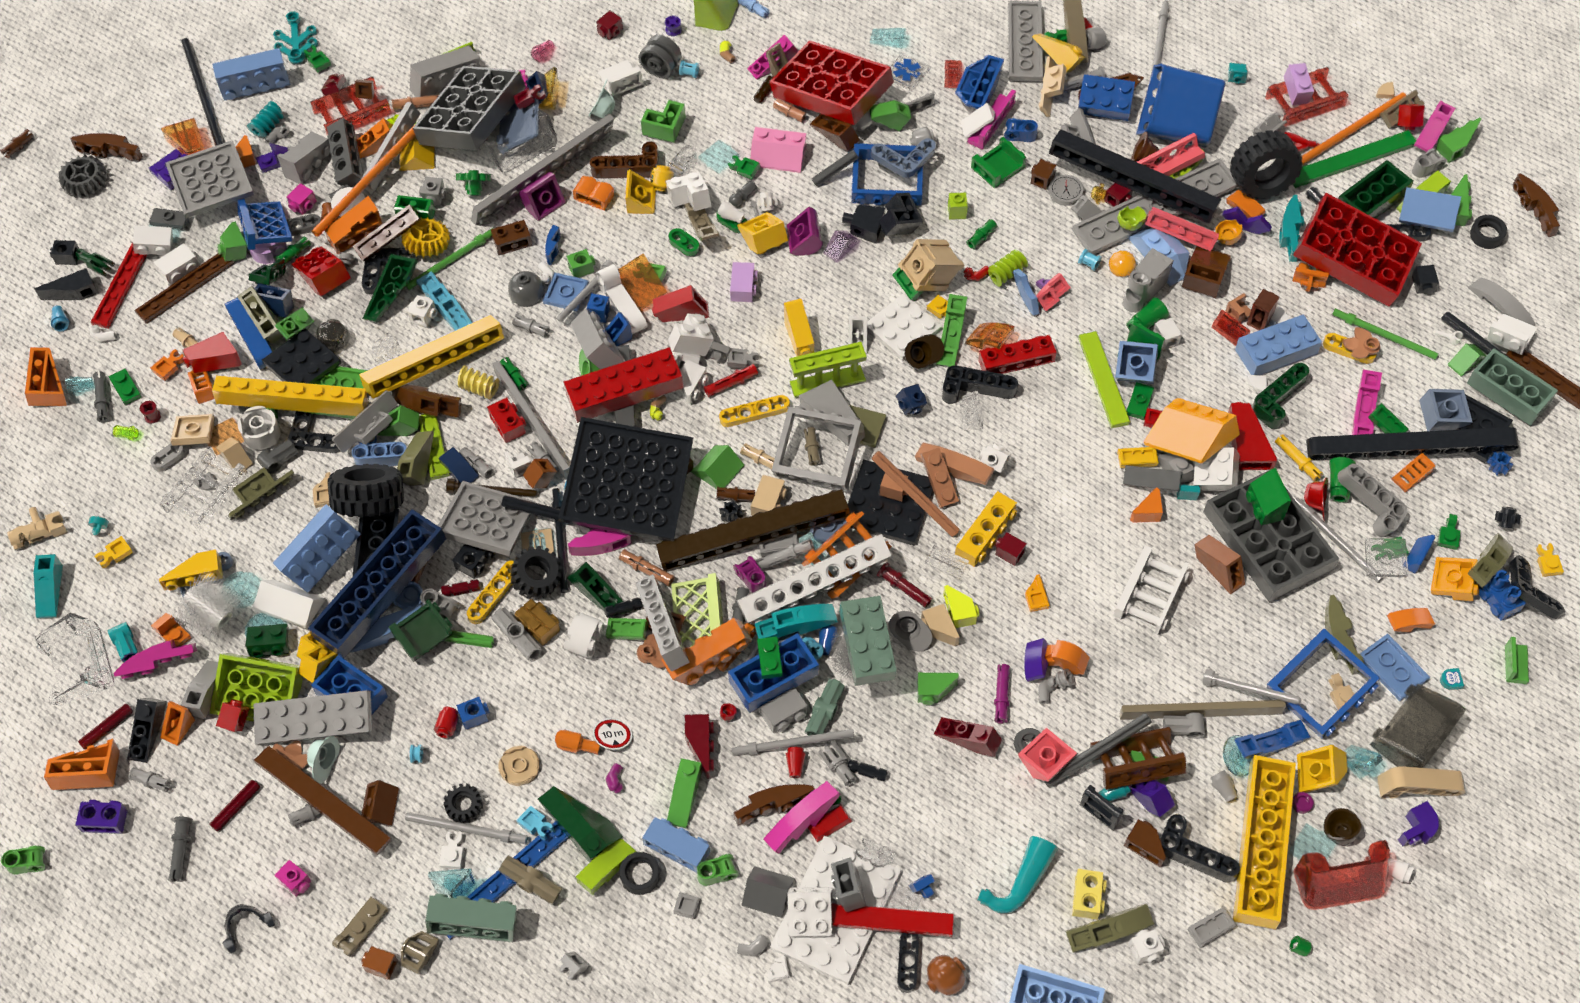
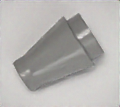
(1224, 785)

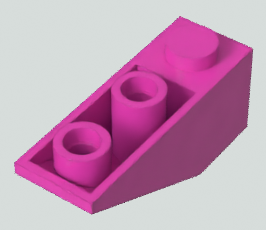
(761, 66)
(1434, 126)

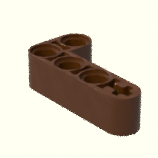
(617, 166)

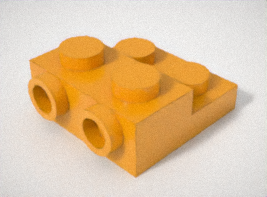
(1452, 579)

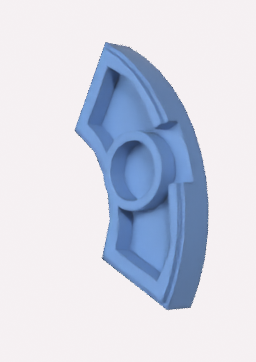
(1026, 292)

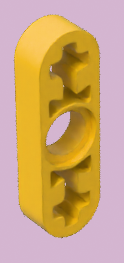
(1341, 350)

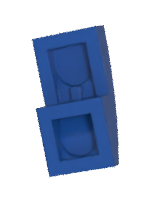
(551, 245)

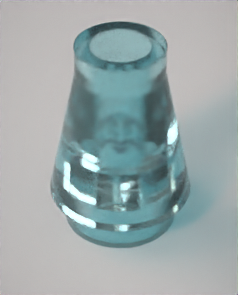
(77, 384)

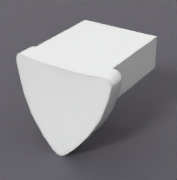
(684, 356)

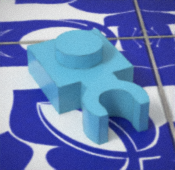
(534, 821)

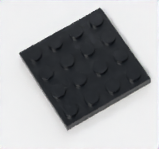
(885, 515)

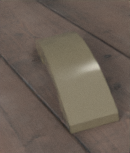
(701, 224)

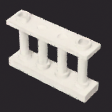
(1132, 591)

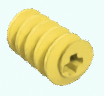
(478, 385)

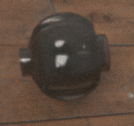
(333, 335)

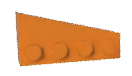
(711, 651)

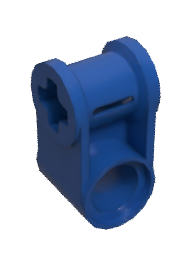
(1022, 131)

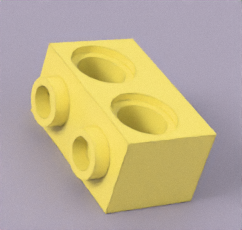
(1084, 893)

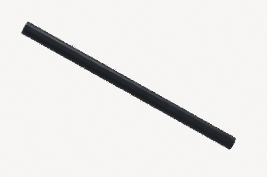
(201, 91)

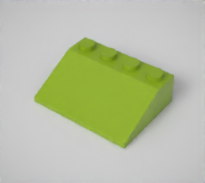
(253, 682)

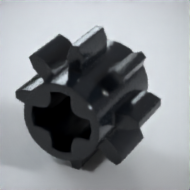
(728, 508)
(1507, 517)

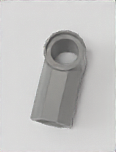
(1190, 725)

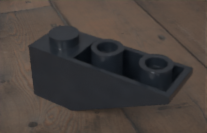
(70, 287)
(146, 725)

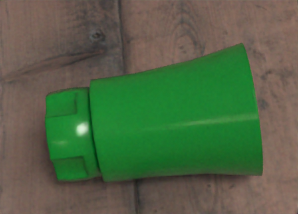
(1150, 314)
(1338, 492)

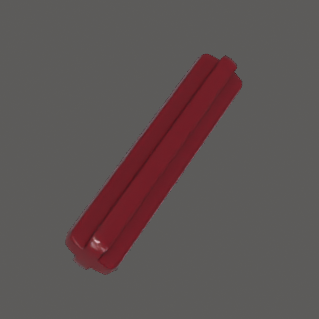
(105, 726)
(234, 805)

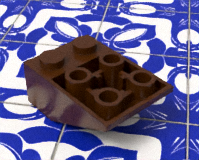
(1206, 271)

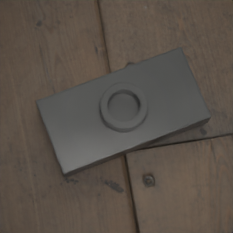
(168, 218)

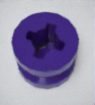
(673, 26)

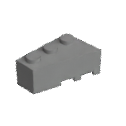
(304, 158)

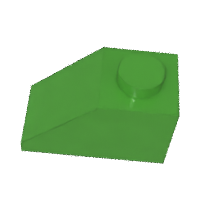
(232, 244)
(403, 424)
(935, 686)

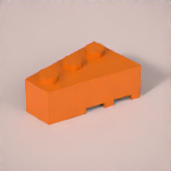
(353, 226)
(42, 380)
(84, 769)

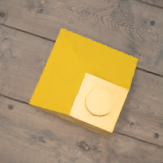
(1321, 768)

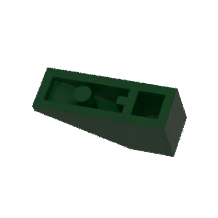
(593, 586)

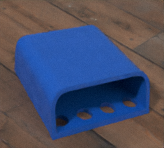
(1182, 105)

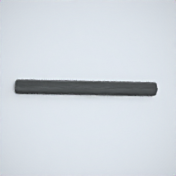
(1101, 747)

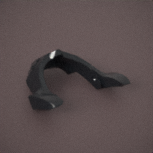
(229, 941)

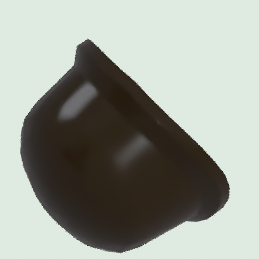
(1342, 826)

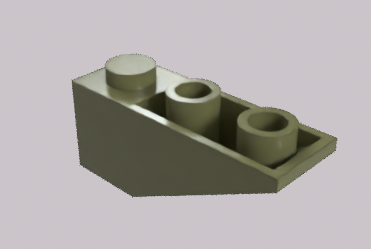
(415, 459)

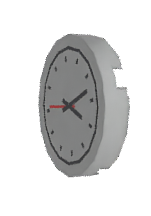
(1065, 190)

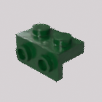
(268, 274)
(267, 640)

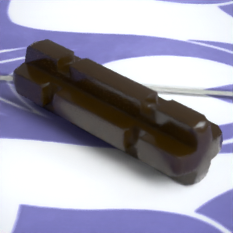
(763, 90)

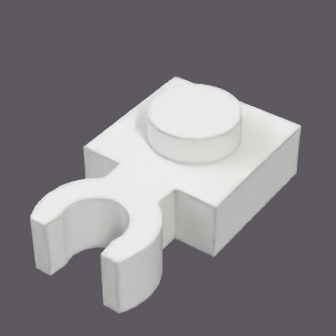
(452, 854)

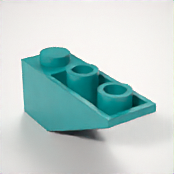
(47, 585)

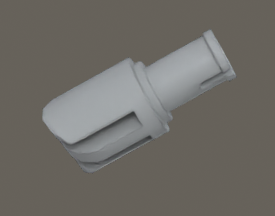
(839, 763)

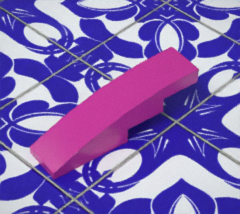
(803, 814)

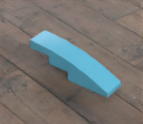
(443, 301)

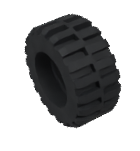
(1255, 153)
(365, 490)

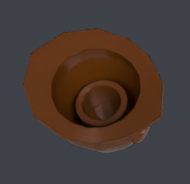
(1144, 148)

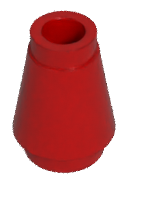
(795, 761)

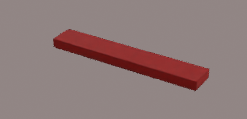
(118, 289)
(893, 920)

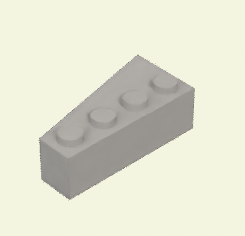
(436, 72)
(595, 340)

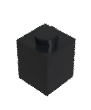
(1425, 279)

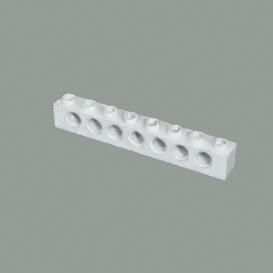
(875, 544)

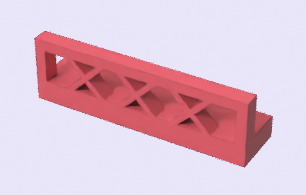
(1181, 159)
(1181, 229)

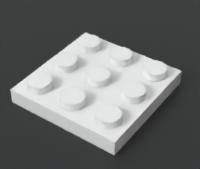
(900, 324)

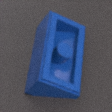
(1419, 552)

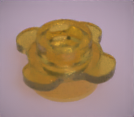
(1098, 193)

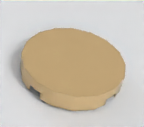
(516, 771)

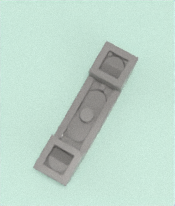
(1501, 299)

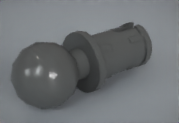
(742, 194)

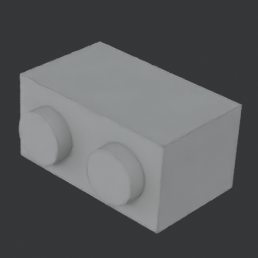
(784, 710)

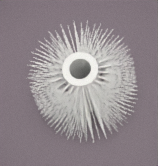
(207, 607)

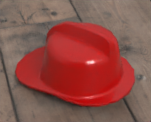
(1316, 495)

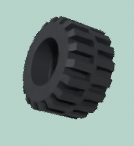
(539, 558)

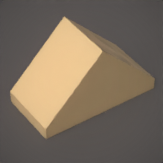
(234, 453)

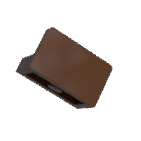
(380, 802)

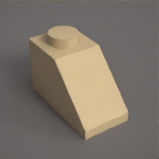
(940, 624)

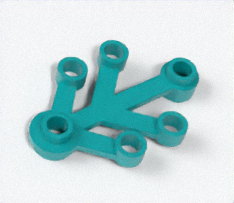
(295, 54)

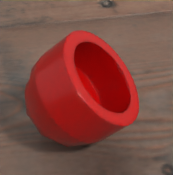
(729, 709)

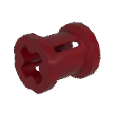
(150, 412)

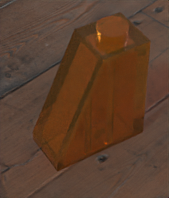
(184, 136)

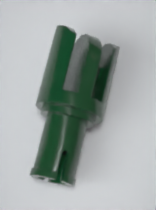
(95, 261)

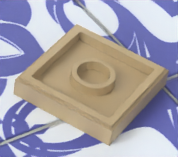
(192, 429)

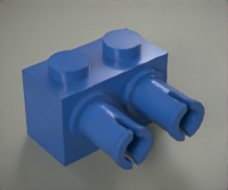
(1502, 596)

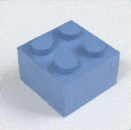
(1136, 362)

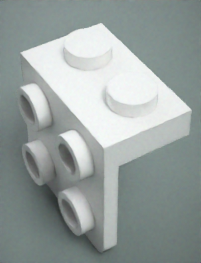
(1511, 333)

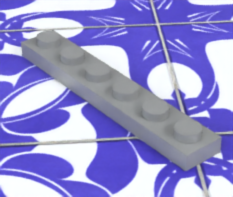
(401, 126)

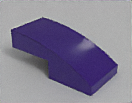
(1034, 662)

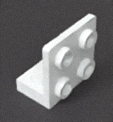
(621, 77)
(810, 911)

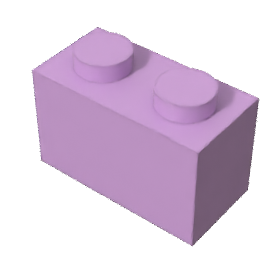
(1298, 84)
(742, 282)

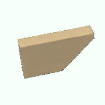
(320, 492)

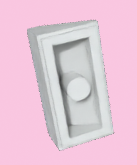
(977, 120)

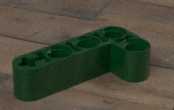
(1282, 389)

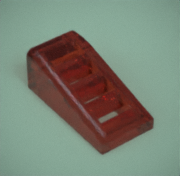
(952, 75)

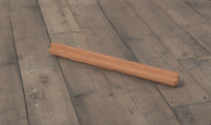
(922, 500)

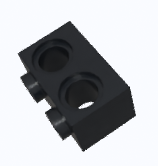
(472, 554)

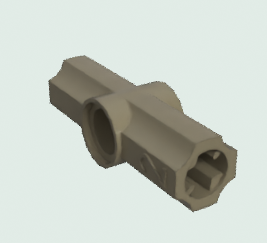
(530, 879)

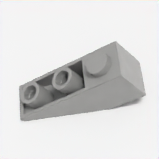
(200, 691)

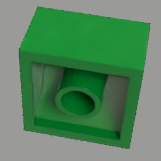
(1268, 498)

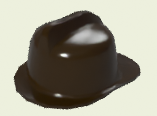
(924, 351)

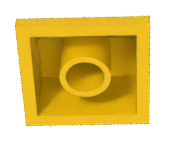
(763, 232)

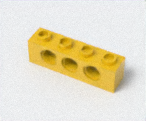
(998, 505)

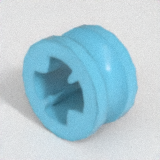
(416, 753)

